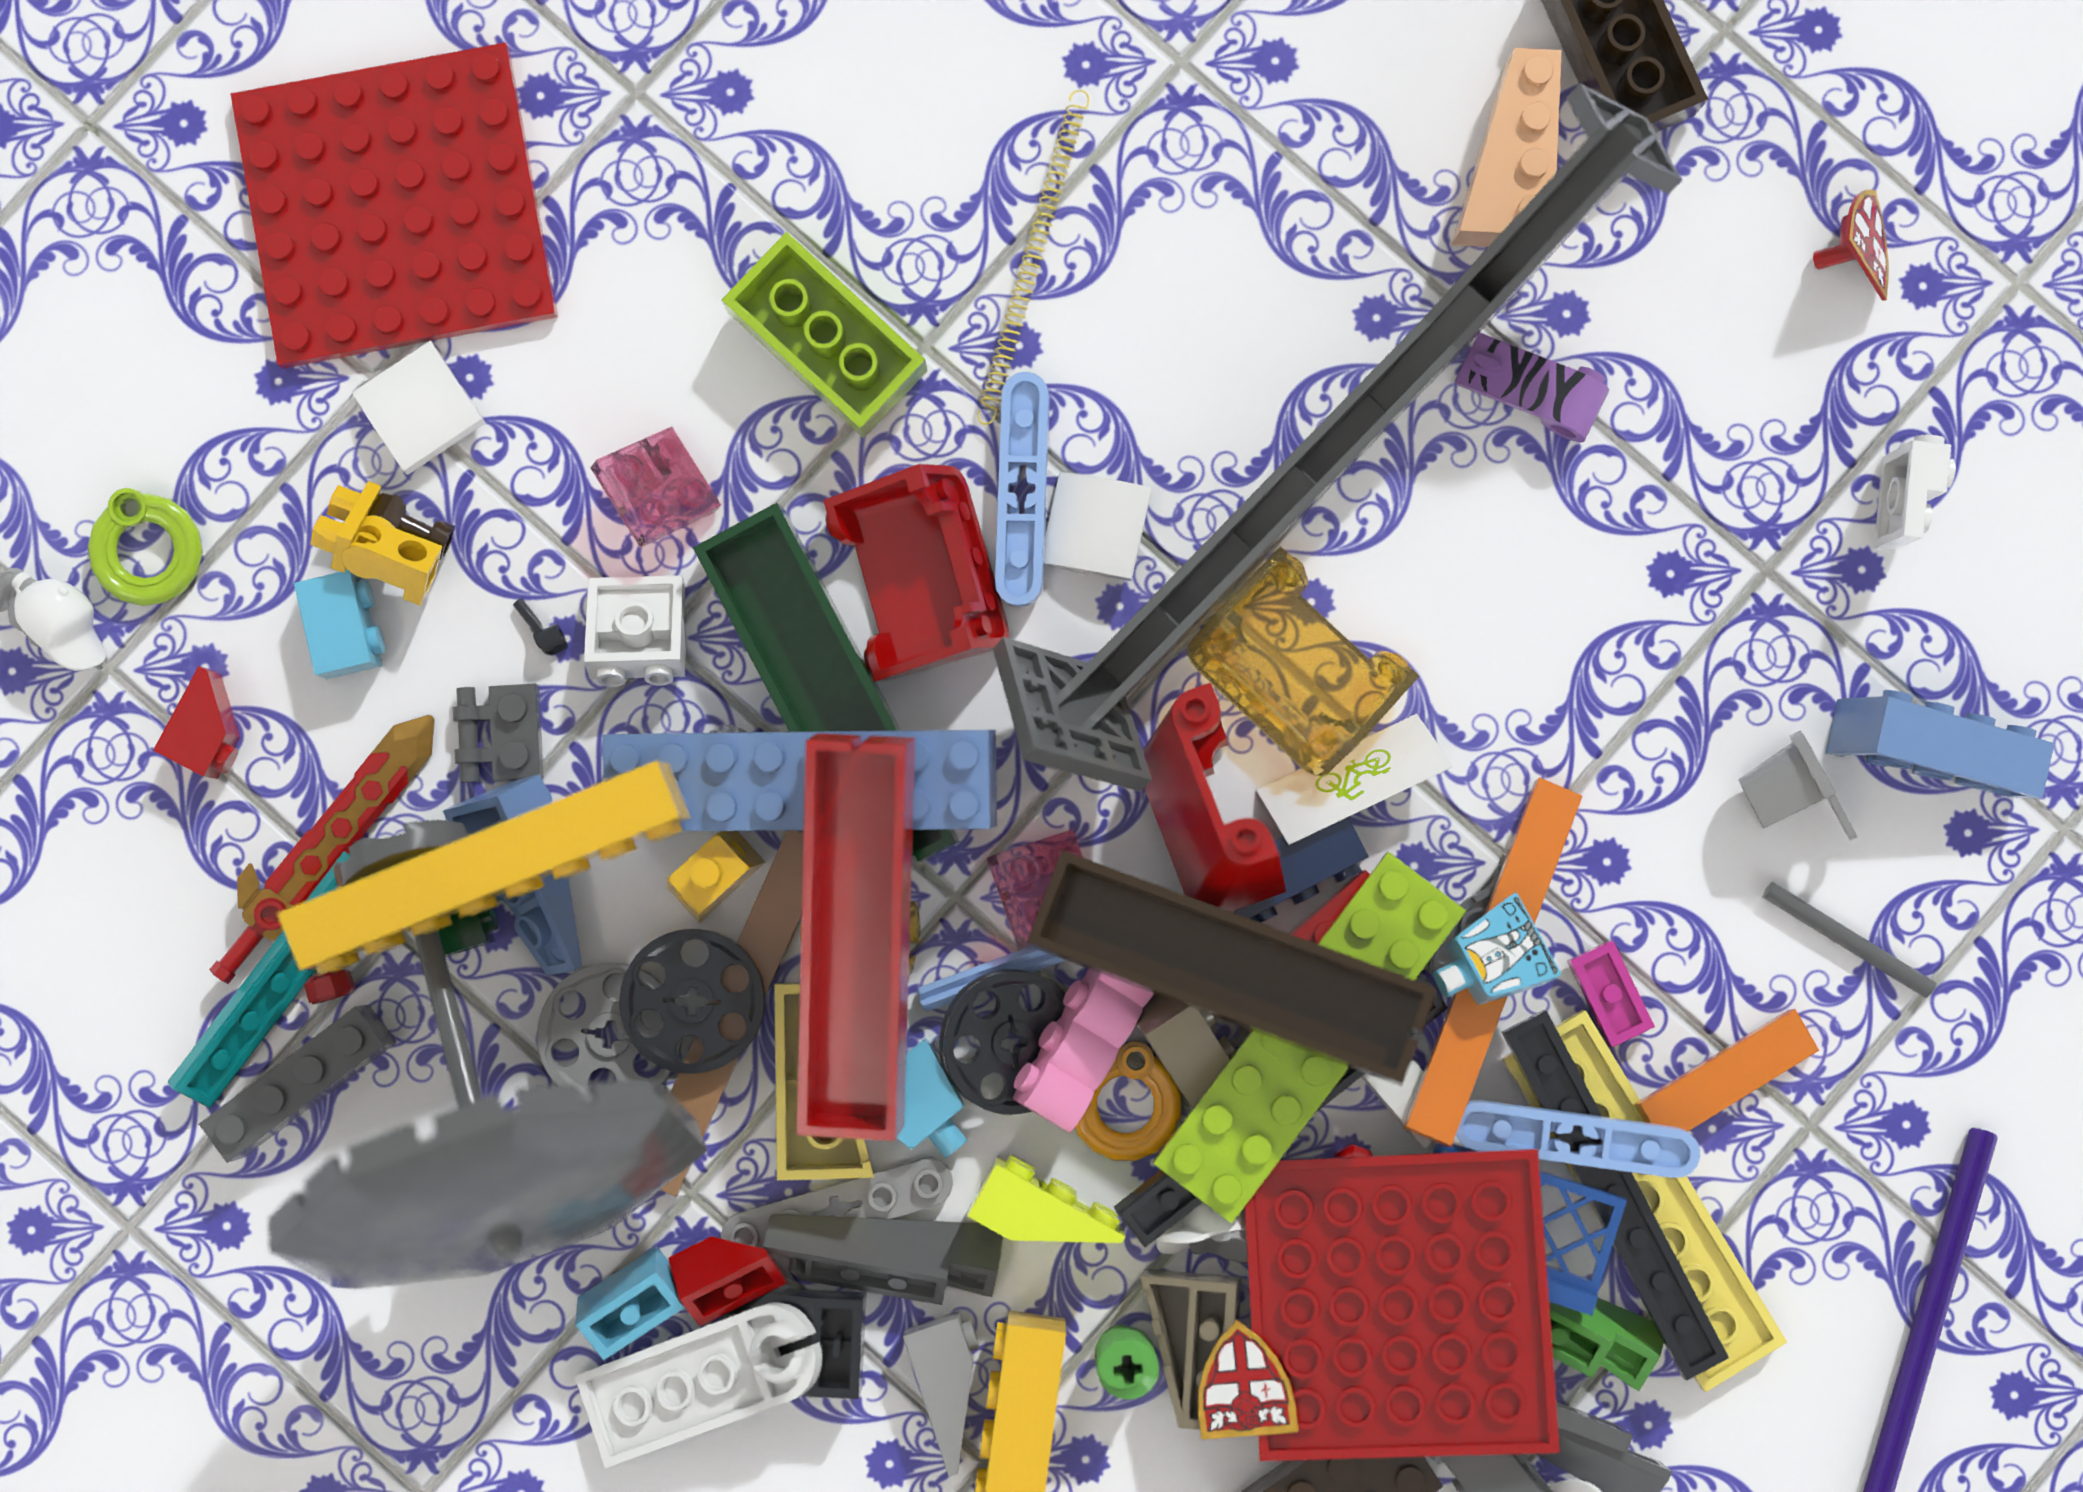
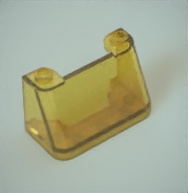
(1295, 668)

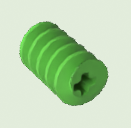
(1144, 1369)

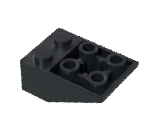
(839, 1329)

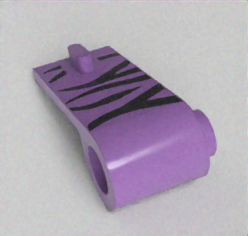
(1536, 385)

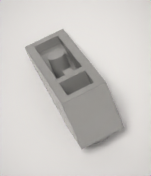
(943, 1367)

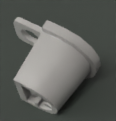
(1790, 784)

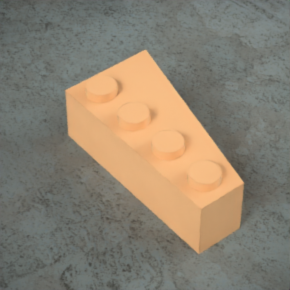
(1517, 146)

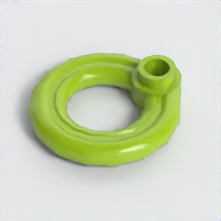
(153, 509)

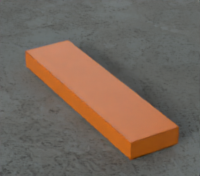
(1730, 1074)

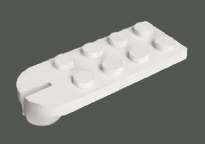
(698, 1381)

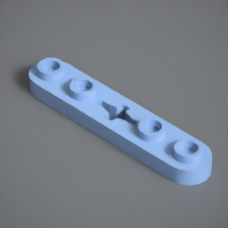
(1022, 443)
(1624, 1144)

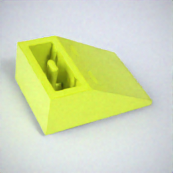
(1032, 1210)

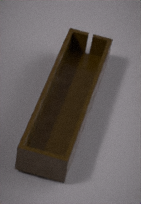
(1232, 967)

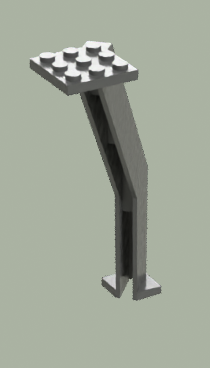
(1077, 710)

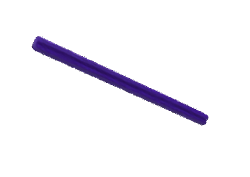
(1931, 1311)

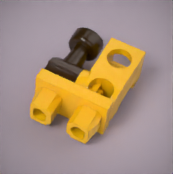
(382, 540)

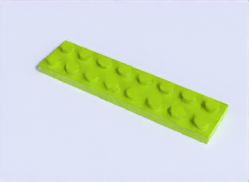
(1276, 1088)

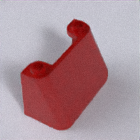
(920, 569)
(1213, 860)

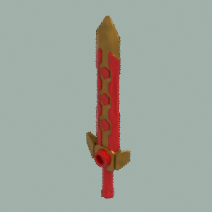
(342, 824)

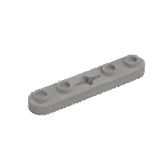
(886, 1196)

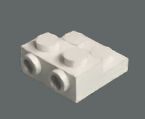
(1907, 481)
(635, 629)

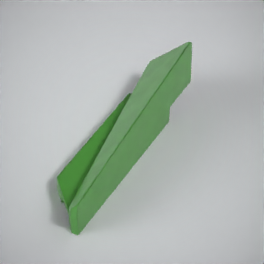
(1610, 1338)

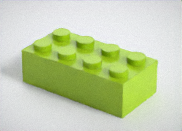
(825, 334)

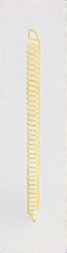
(1030, 255)

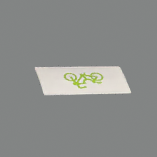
(1367, 775)

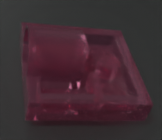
(655, 486)
(1024, 877)

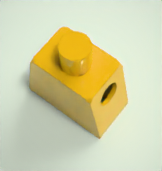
(714, 873)

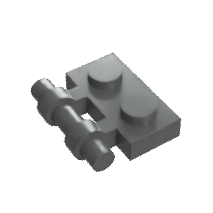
(514, 732)

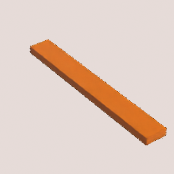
(1470, 1026)

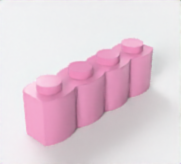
(1079, 1048)

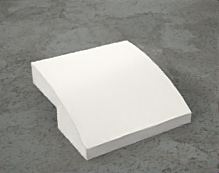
(418, 407)
(1096, 525)

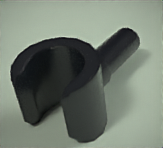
(549, 640)

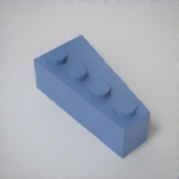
(1941, 744)

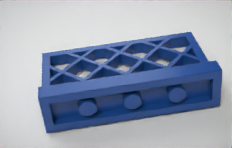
(1563, 1286)

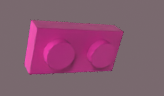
(1610, 993)

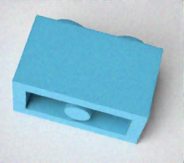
(339, 624)
(628, 1303)

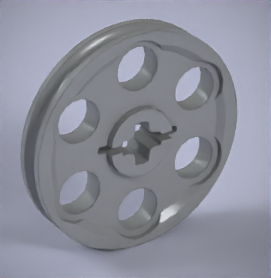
(592, 1050)

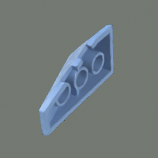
(543, 916)

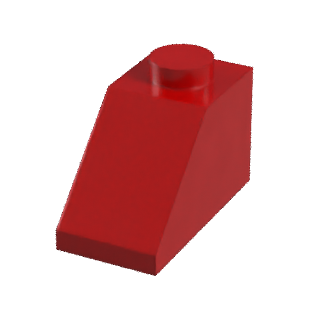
(202, 727)
(722, 1276)

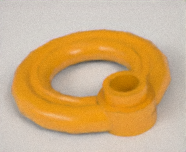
(1163, 1121)

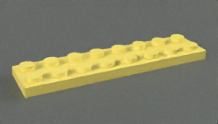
(1703, 1253)

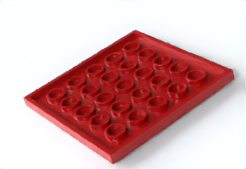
(393, 205)
(1406, 1304)

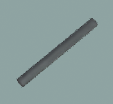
(1849, 939)

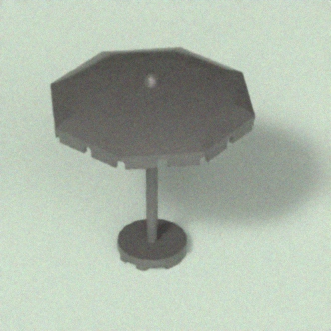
(490, 1178)

